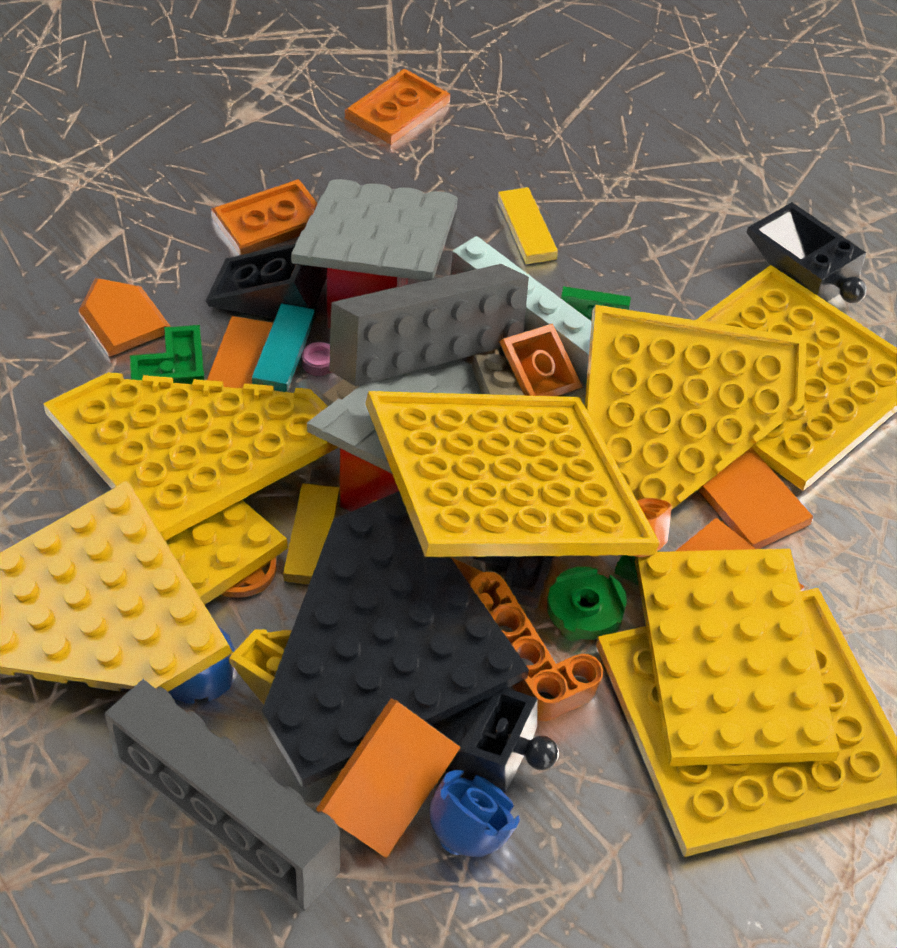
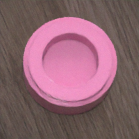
(316, 358)

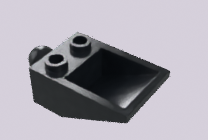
(810, 253)
(484, 739)

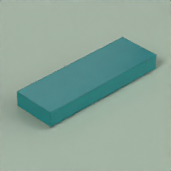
(284, 347)

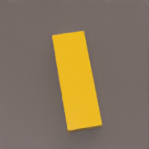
(527, 225)
(311, 526)

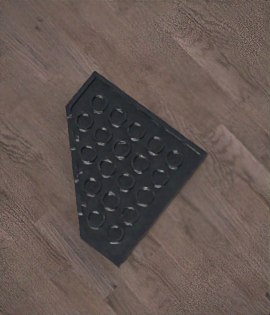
(380, 629)

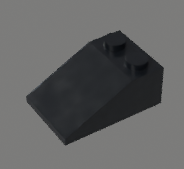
(264, 280)

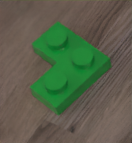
(181, 361)

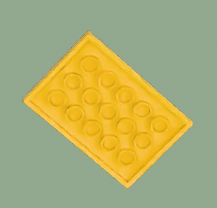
(734, 658)

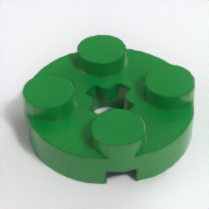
(582, 622)

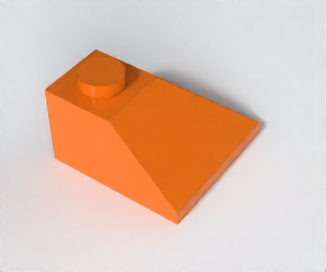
(541, 362)

